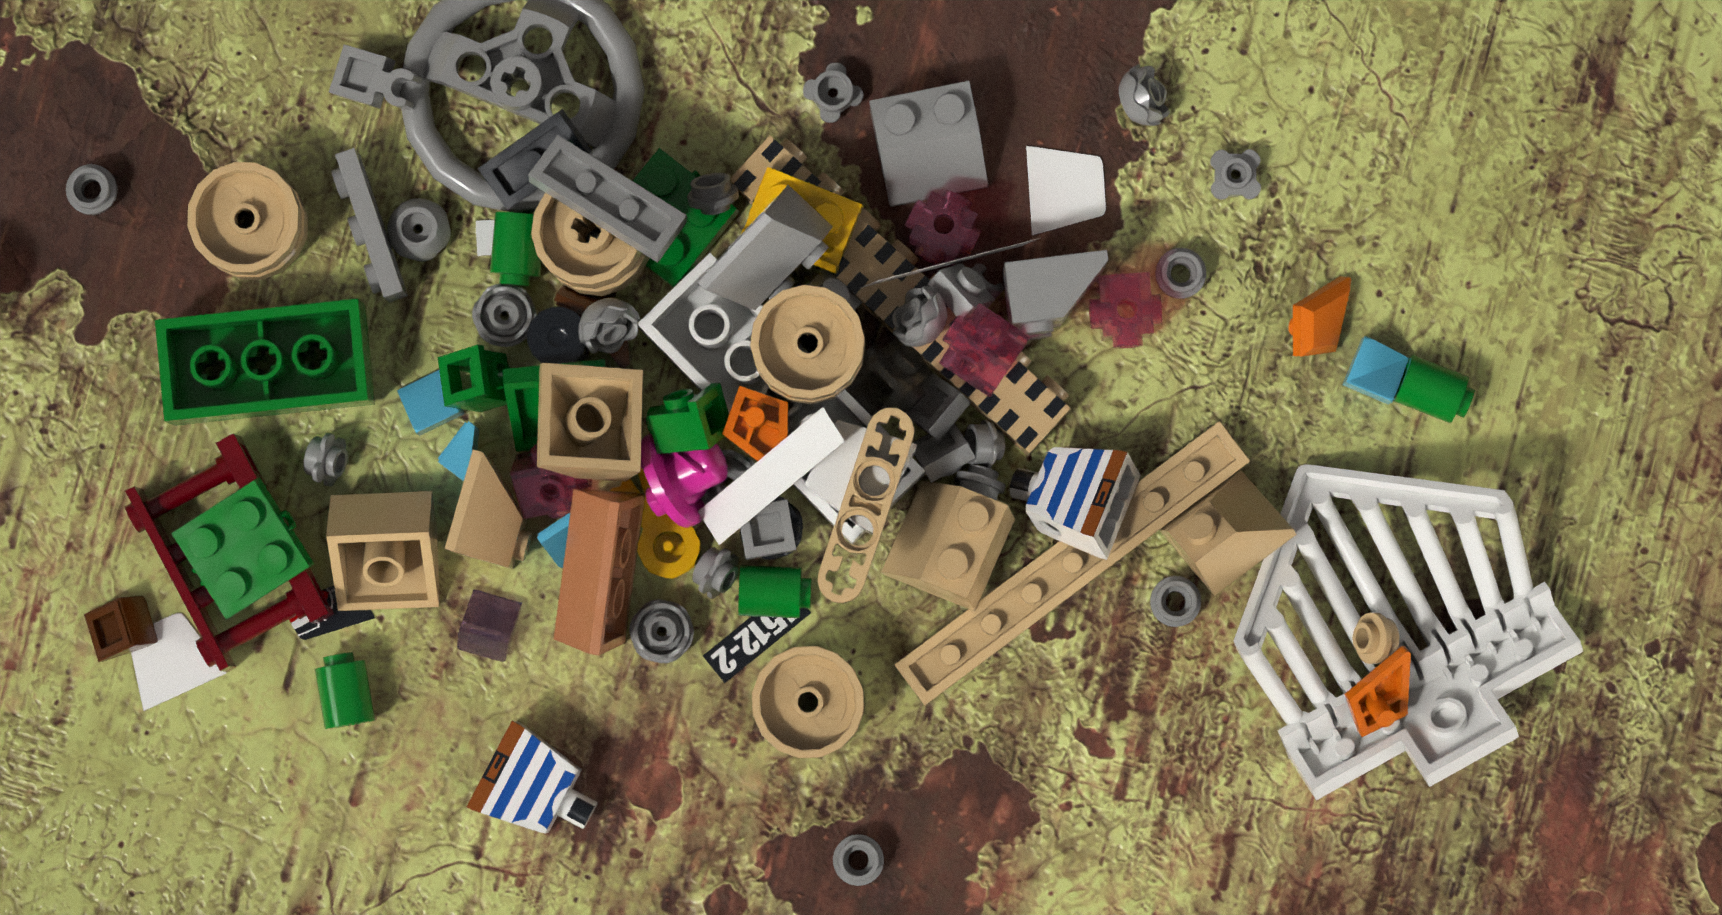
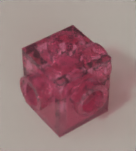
(943, 247)
(1127, 290)
(982, 348)
(542, 490)

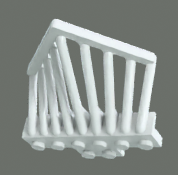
(1452, 680)

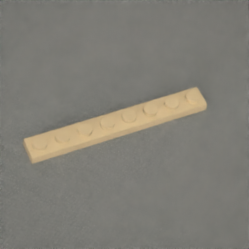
(1066, 569)

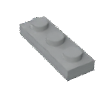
(607, 198)
(368, 226)

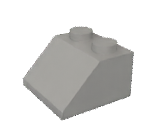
(929, 143)
(769, 251)
(1047, 289)

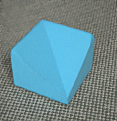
(1376, 370)

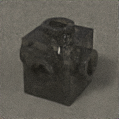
(890, 378)

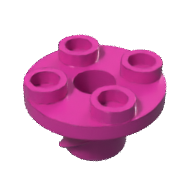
(680, 480)

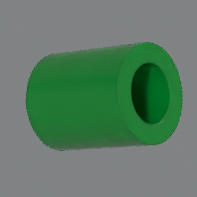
(513, 249)
(1434, 389)
(773, 591)
(344, 691)

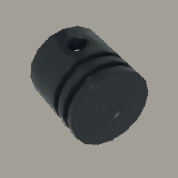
(555, 337)

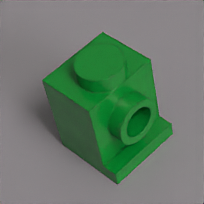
(485, 374)
(688, 420)

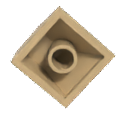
(590, 421)
(488, 517)
(1227, 532)

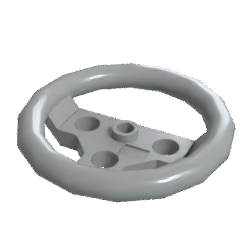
(436, 55)

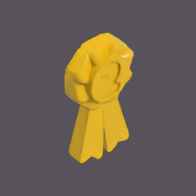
(663, 544)

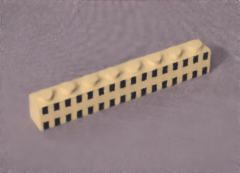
(1020, 404)

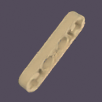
(871, 507)

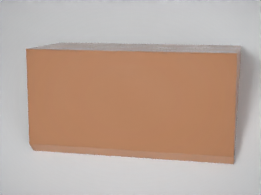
(598, 569)

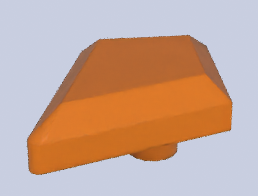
(1320, 318)
(756, 422)
(1381, 694)

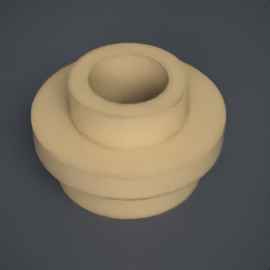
(1375, 638)

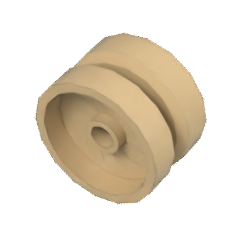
(278, 224)
(587, 268)
(812, 375)
(782, 685)

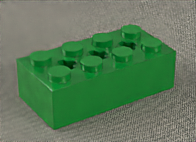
(240, 340)

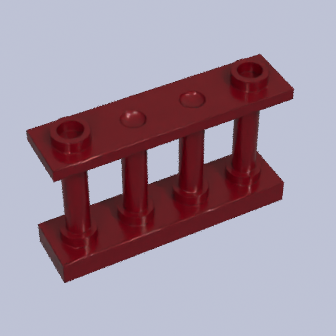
(302, 600)

